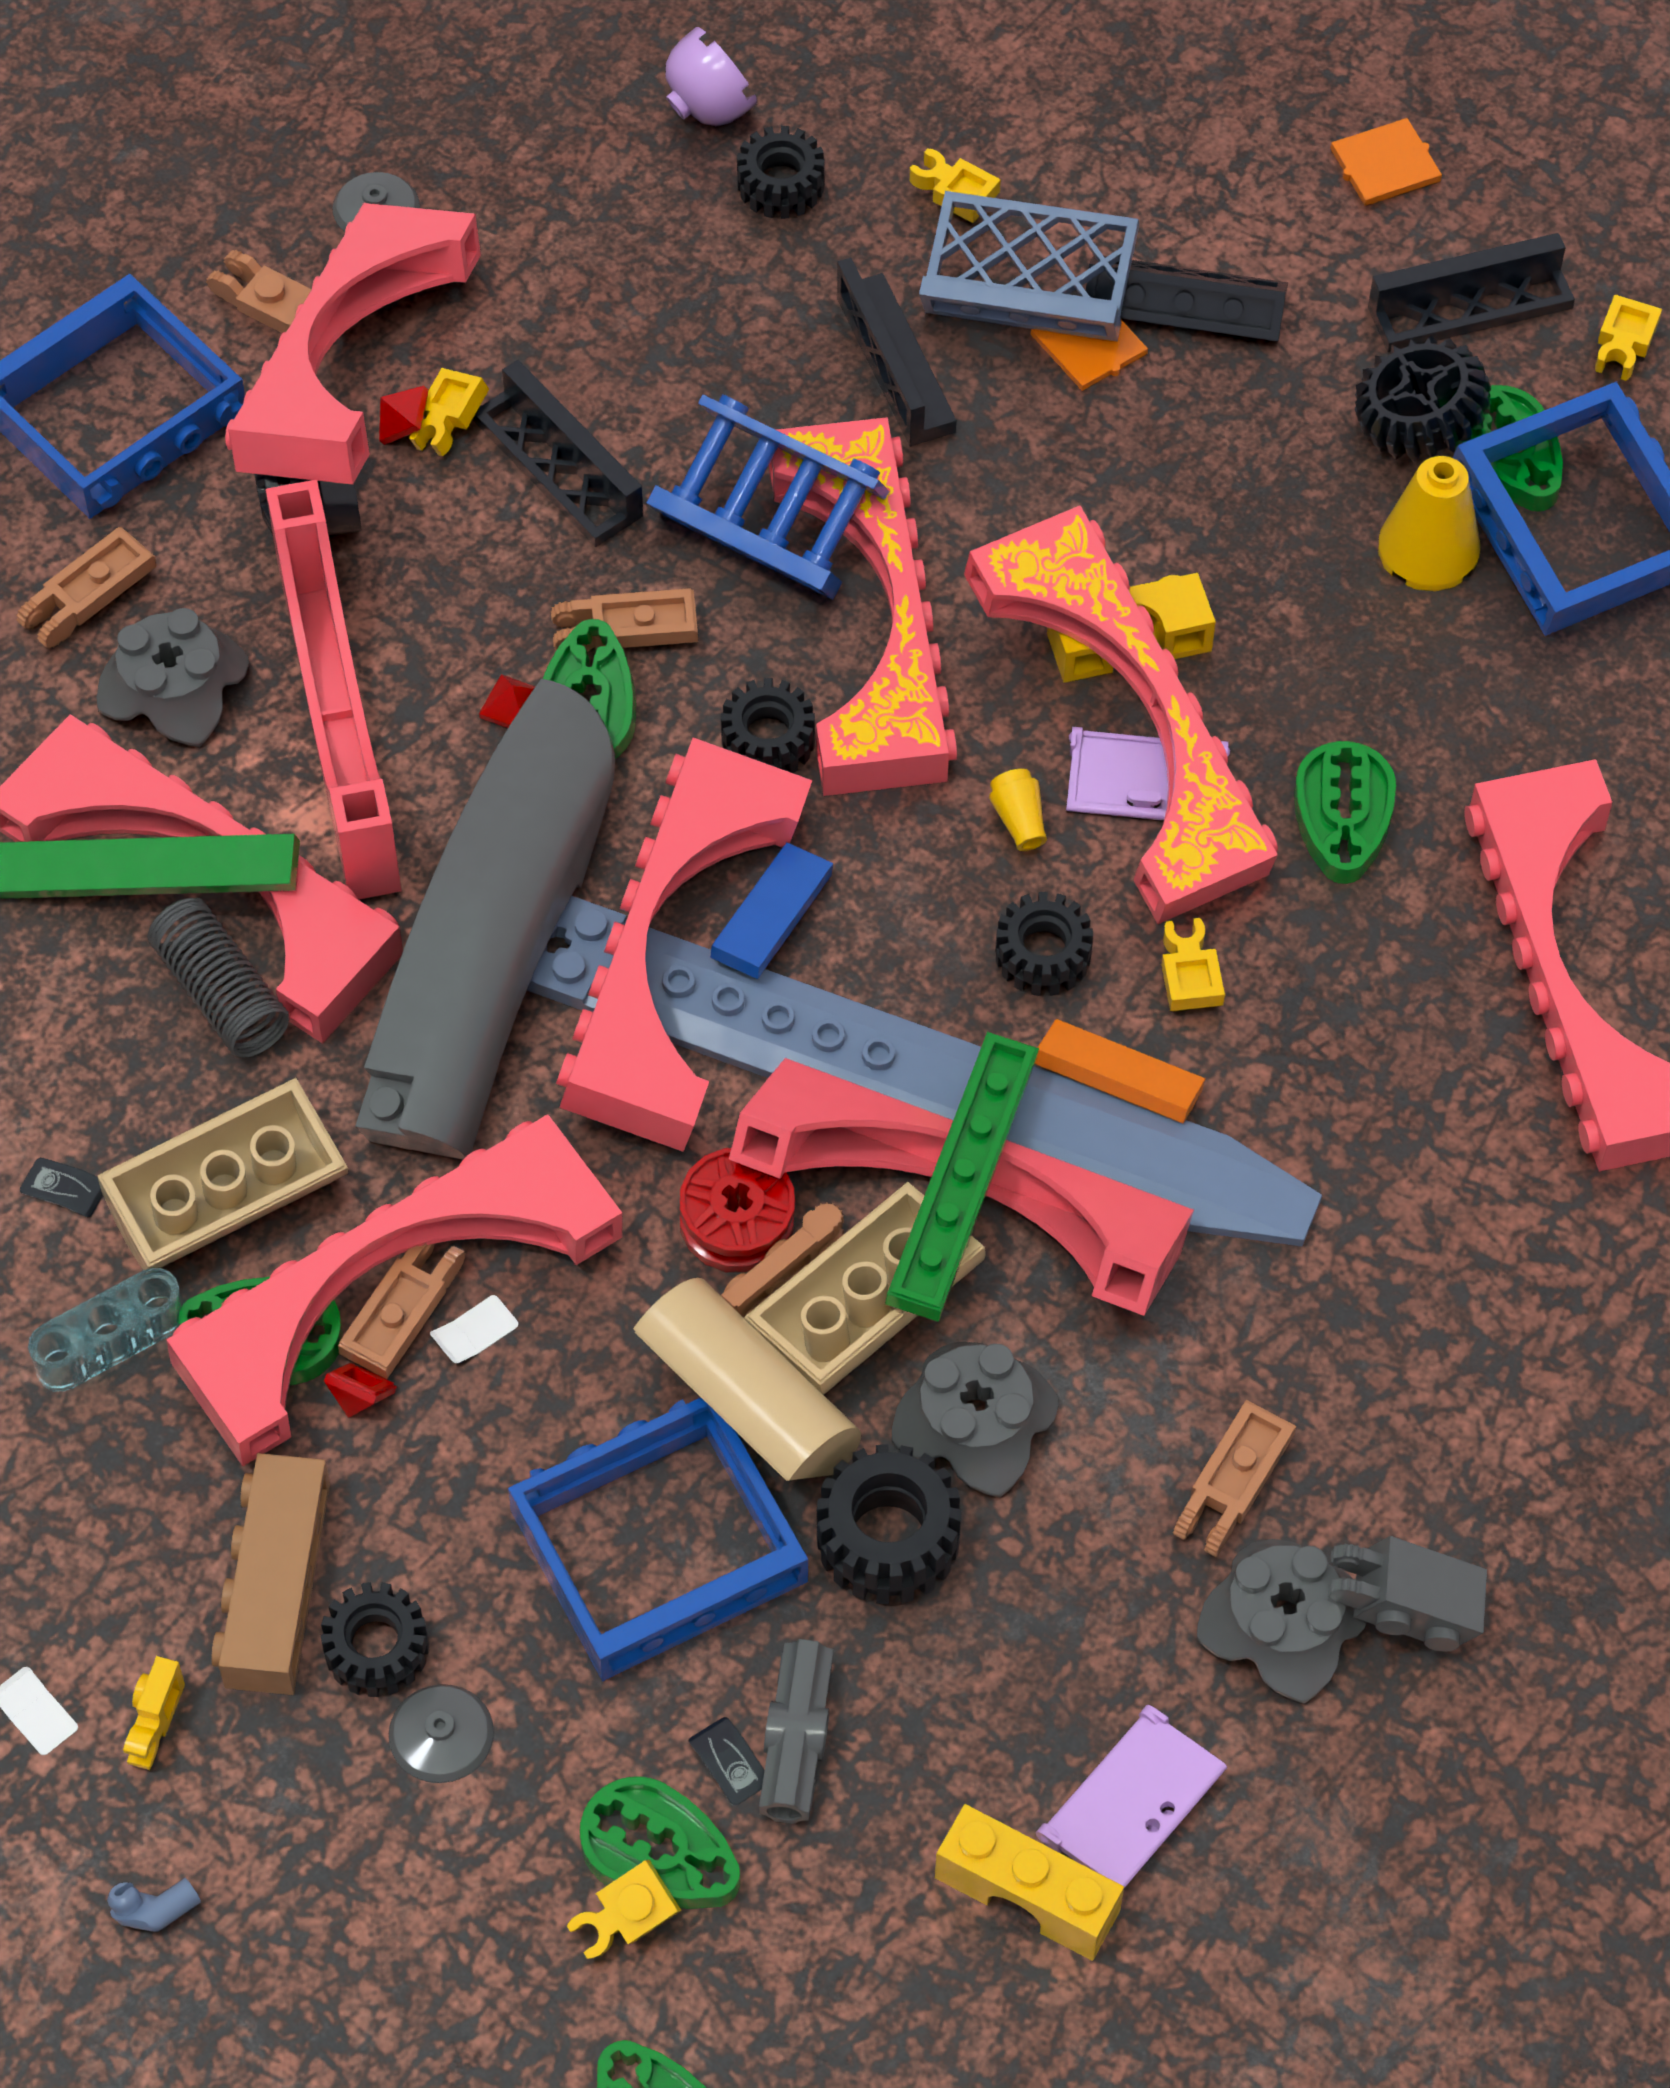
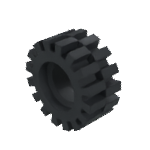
(780, 193)
(773, 704)
(1050, 918)
(367, 1608)

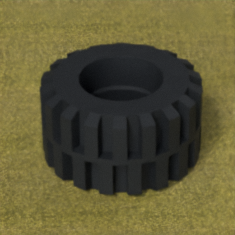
(895, 1482)

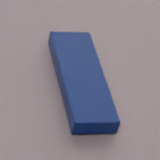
(771, 910)

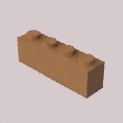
(273, 1574)

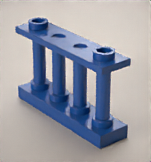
(727, 522)

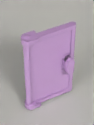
(1115, 770)
(1126, 1793)

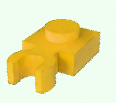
(960, 178)
(1626, 333)
(449, 404)
(1190, 973)
(155, 1703)
(632, 1906)

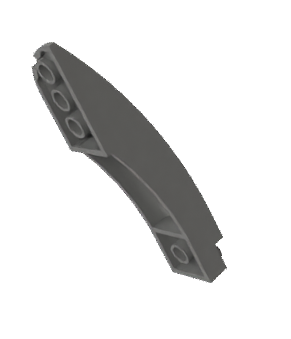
(487, 924)

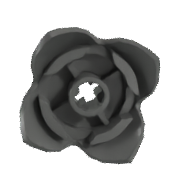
(179, 699)
(983, 1446)
(1290, 1650)

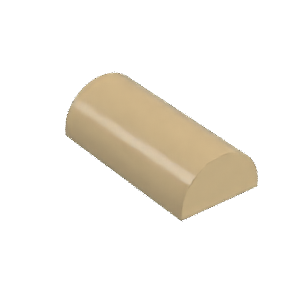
(221, 1176)
(836, 1306)
(748, 1382)

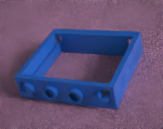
(79, 337)
(1511, 536)
(696, 1610)

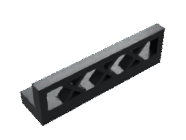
(1459, 279)
(1197, 299)
(894, 355)
(573, 444)

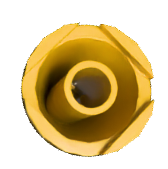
(1432, 528)

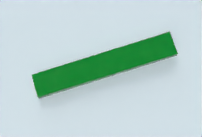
(149, 866)
(962, 1177)

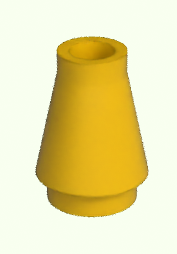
(1019, 806)

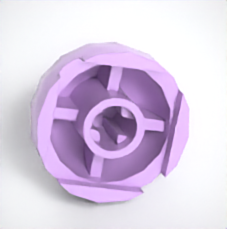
(705, 82)

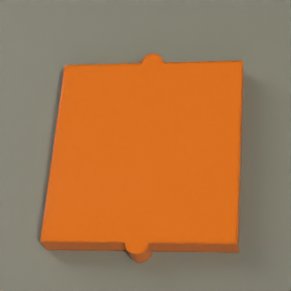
(1386, 161)
(1091, 359)

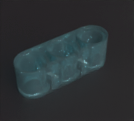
(95, 1353)

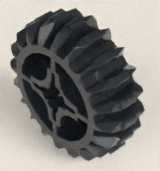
(1423, 398)

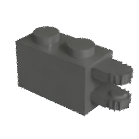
(1412, 1592)

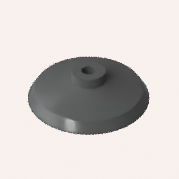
(372, 189)
(441, 1733)

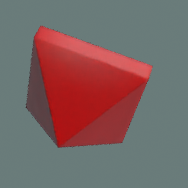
(401, 413)
(505, 701)
(357, 1388)

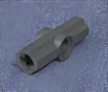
(796, 1731)

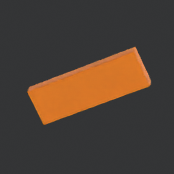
(1119, 1071)

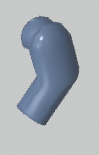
(149, 1911)

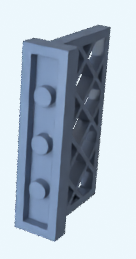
(1025, 306)

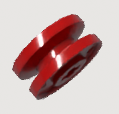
(734, 1238)

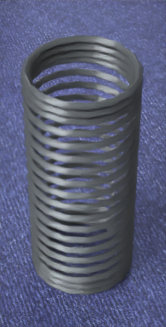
(247, 1016)

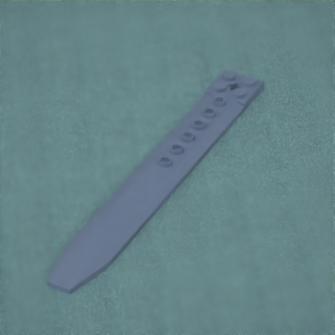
(777, 1018)

